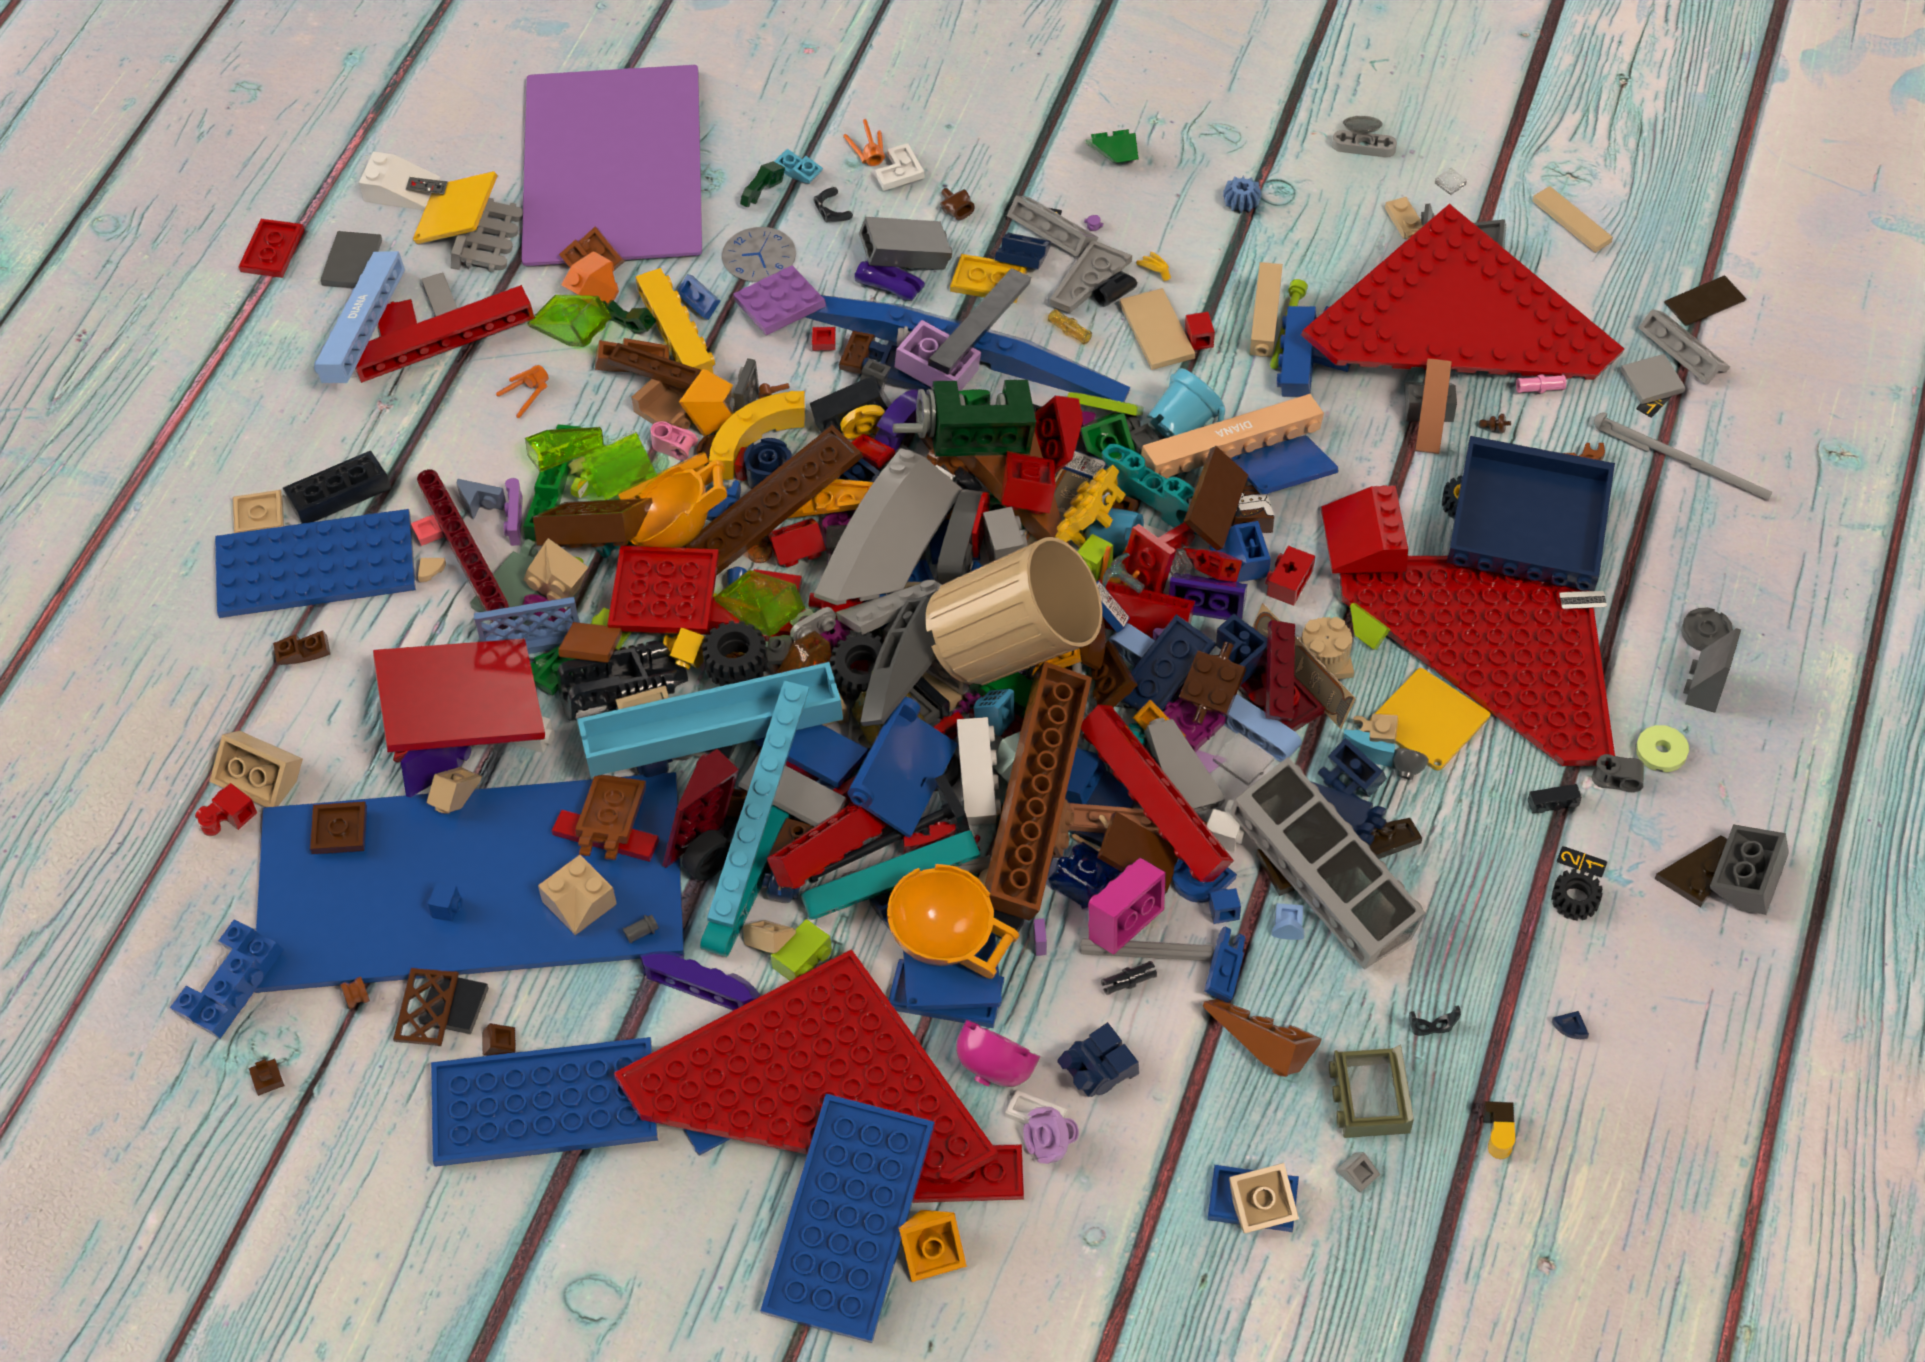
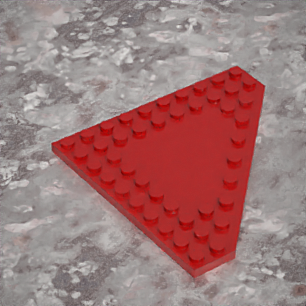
(1463, 302)
(1501, 646)
(773, 1061)

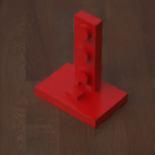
(1155, 554)

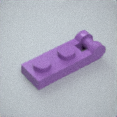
(513, 511)

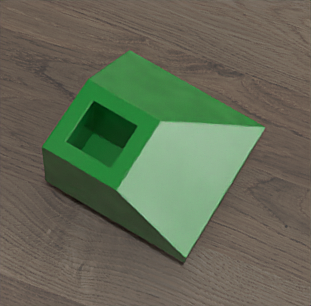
(1116, 148)

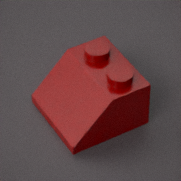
(796, 542)

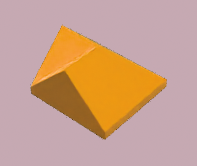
(708, 402)
(932, 1244)

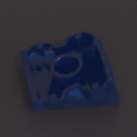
(1082, 874)

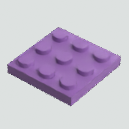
(779, 300)

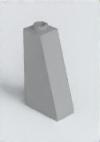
(1182, 765)

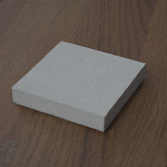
(1652, 379)

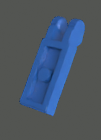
(1225, 966)

